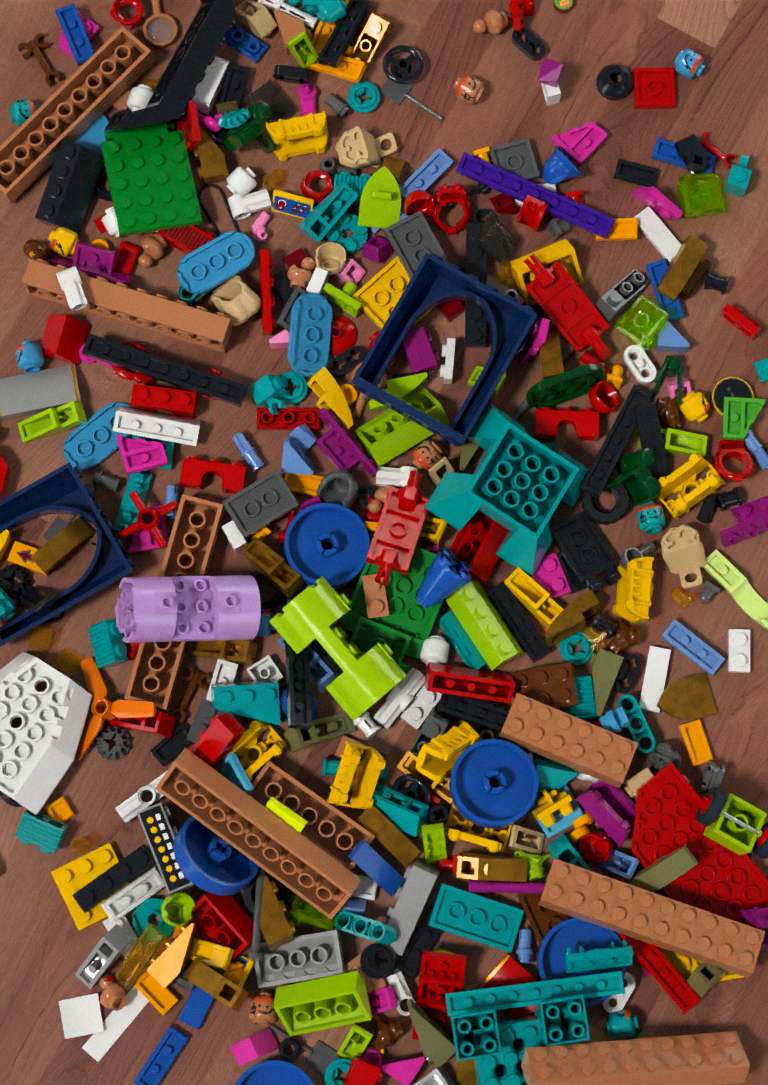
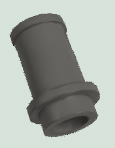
(337, 106)
(105, 481)

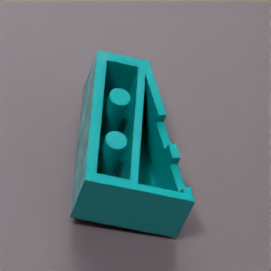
(249, 699)

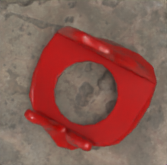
(119, 4)
(309, 193)

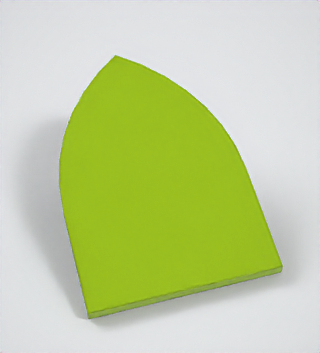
(380, 201)

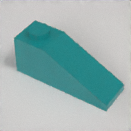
(327, 212)
(401, 810)
(564, 850)

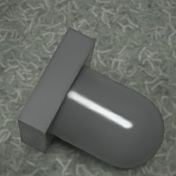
(557, 228)
(708, 592)
(184, 983)

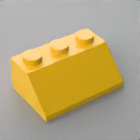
(559, 251)

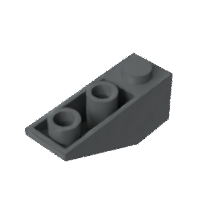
(621, 295)
(434, 725)

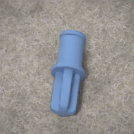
(756, 449)
(248, 451)

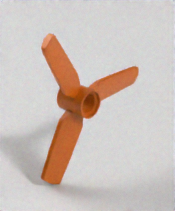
(119, 708)

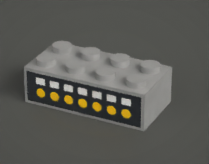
(161, 836)

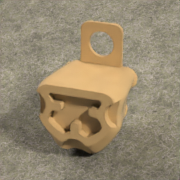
(360, 149)
(236, 300)
(684, 553)

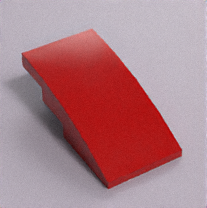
(439, 975)

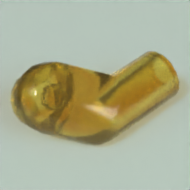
(503, 275)

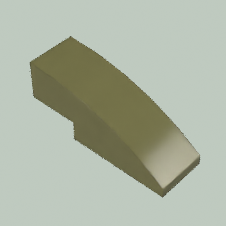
(664, 870)

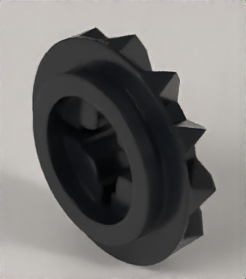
(21, 574)
(383, 953)

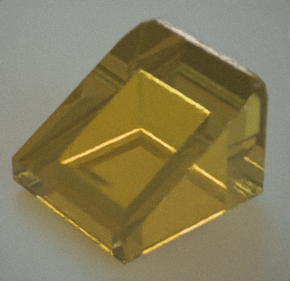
(42, 639)
(67, 662)

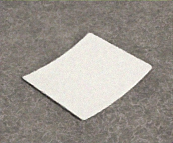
(81, 1016)

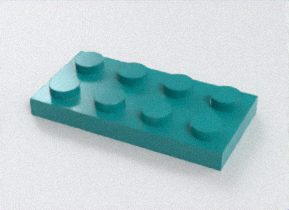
(475, 917)

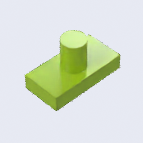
(343, 298)
(434, 842)

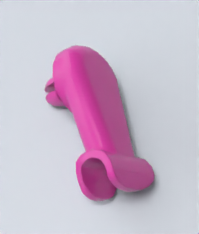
(307, 99)
(210, 123)

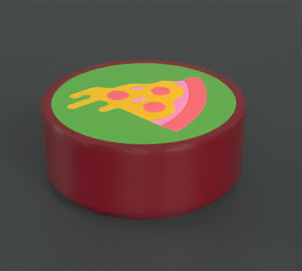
(563, 6)

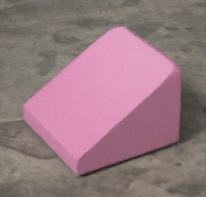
(352, 272)
(280, 340)
(672, 387)

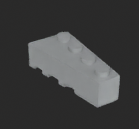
(410, 902)

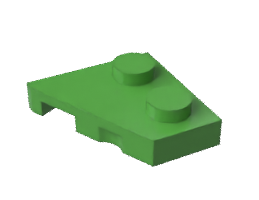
(739, 416)

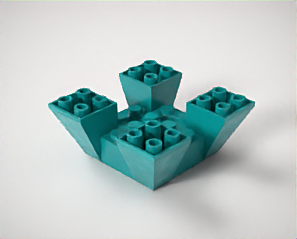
(509, 447)
(491, 1041)

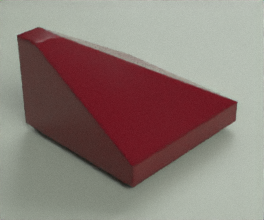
(504, 204)

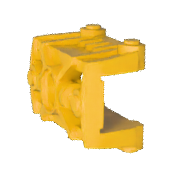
(299, 135)
(685, 477)
(634, 590)
(250, 741)
(440, 755)
(357, 775)
(470, 836)

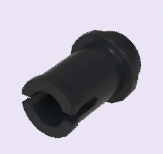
(707, 509)

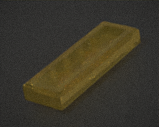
(139, 956)

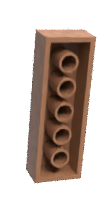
(568, 740)
(325, 826)

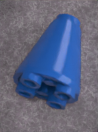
(442, 579)

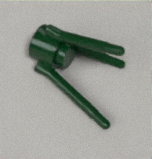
(670, 368)

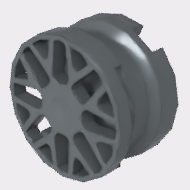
(662, 756)
(712, 776)

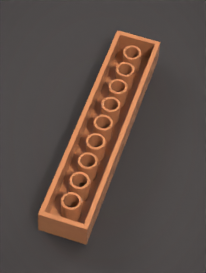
(71, 111)
(133, 307)
(187, 554)
(258, 833)
(652, 918)
(645, 1061)

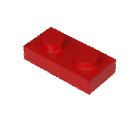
(746, 326)

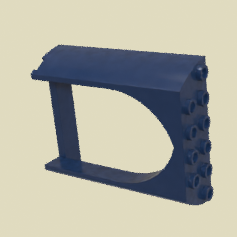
(431, 286)
(64, 494)

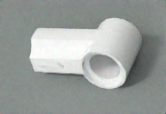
(244, 205)
(71, 285)
(394, 476)
(400, 989)

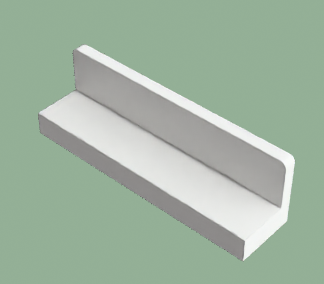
(156, 425)

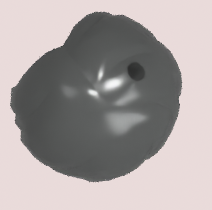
(338, 488)

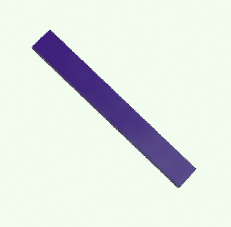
(519, 189)

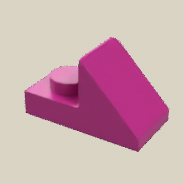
(382, 1000)

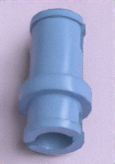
(172, 494)
(525, 947)

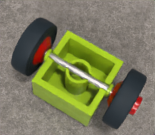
(733, 823)

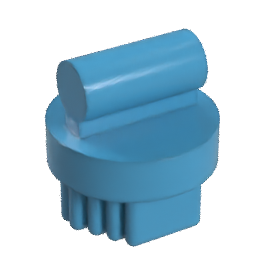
(615, 720)

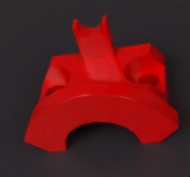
(520, 9)
(532, 213)

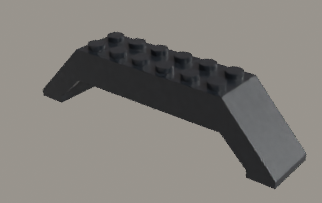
(184, 69)

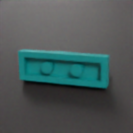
(128, 512)
(461, 641)
(599, 958)

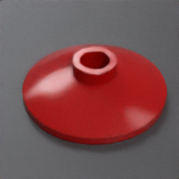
(346, 337)

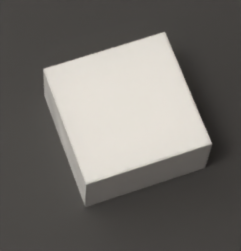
(551, 94)
(318, 280)
(234, 536)
(265, 670)

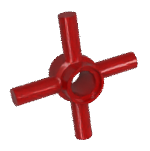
(153, 527)

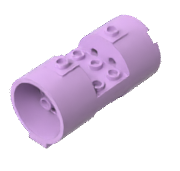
(188, 608)

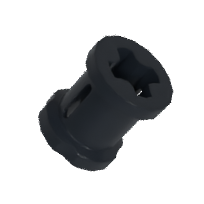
(716, 283)
(729, 499)
(603, 624)
(436, 808)

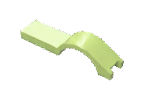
(738, 587)

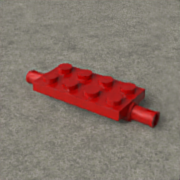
(567, 306)
(398, 529)

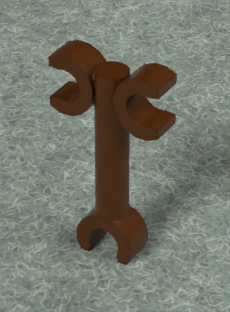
(35, 48)
(195, 679)

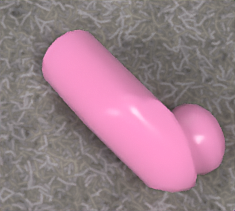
(258, 227)

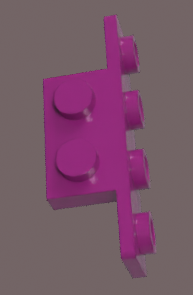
(93, 261)
(340, 448)
(750, 520)

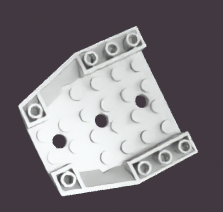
(51, 728)

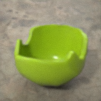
(177, 909)

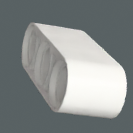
(210, 86)

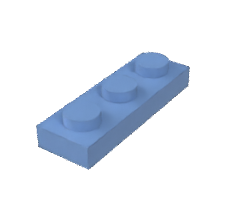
(427, 173)
(693, 647)

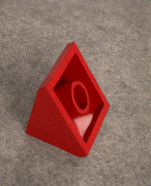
(64, 338)

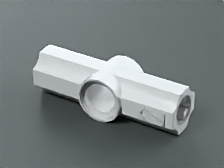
(400, 698)
(128, 808)

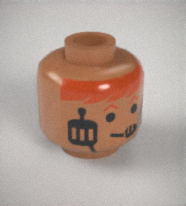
(469, 89)
(427, 455)
(262, 1010)

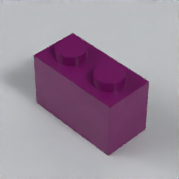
(419, 352)

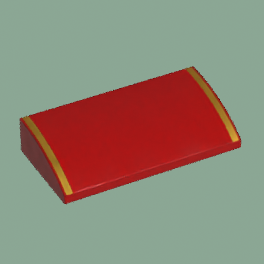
(510, 973)

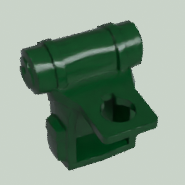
(253, 128)
(637, 476)

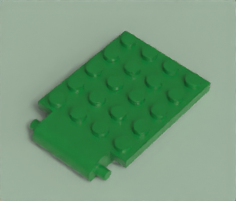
(150, 179)
(408, 620)

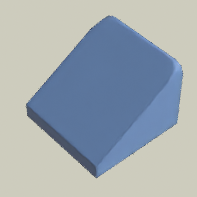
(303, 437)
(355, 905)

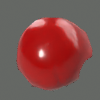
(418, 201)
(603, 397)
(596, 847)

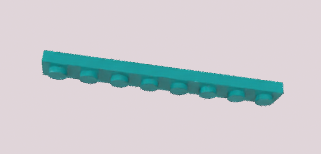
(533, 992)

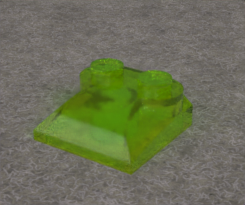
(701, 195)
(643, 323)
(302, 912)

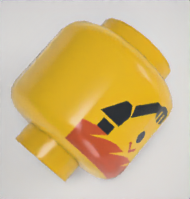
(63, 241)
(694, 406)

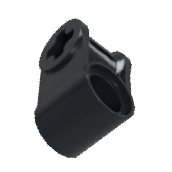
(691, 152)

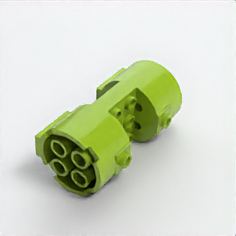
(313, 618)

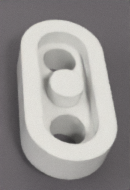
(640, 365)
(621, 998)

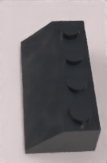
(70, 187)

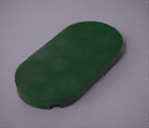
(565, 386)

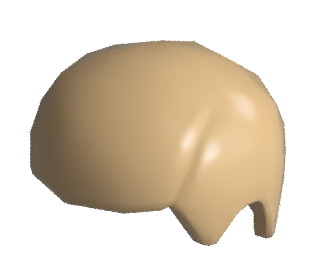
(330, 257)

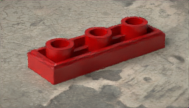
(299, 416)

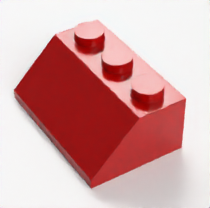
(478, 544)
(223, 922)

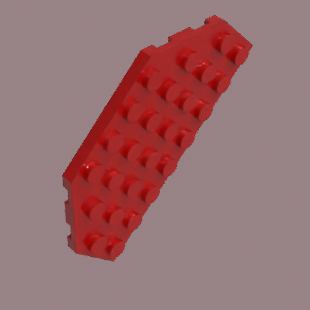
(667, 821)

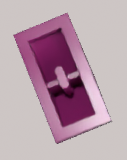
(254, 1047)
(404, 1070)

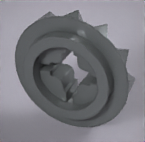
(116, 752)

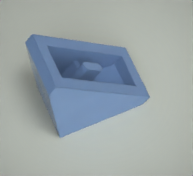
(671, 340)
(295, 460)
(620, 865)

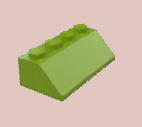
(394, 434)
(484, 625)
(323, 1003)

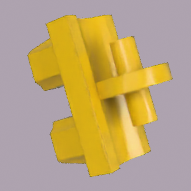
(550, 803)

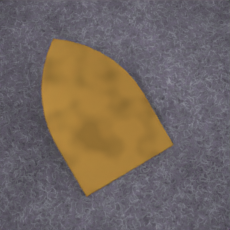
(688, 698)

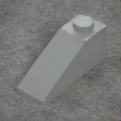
(103, 956)

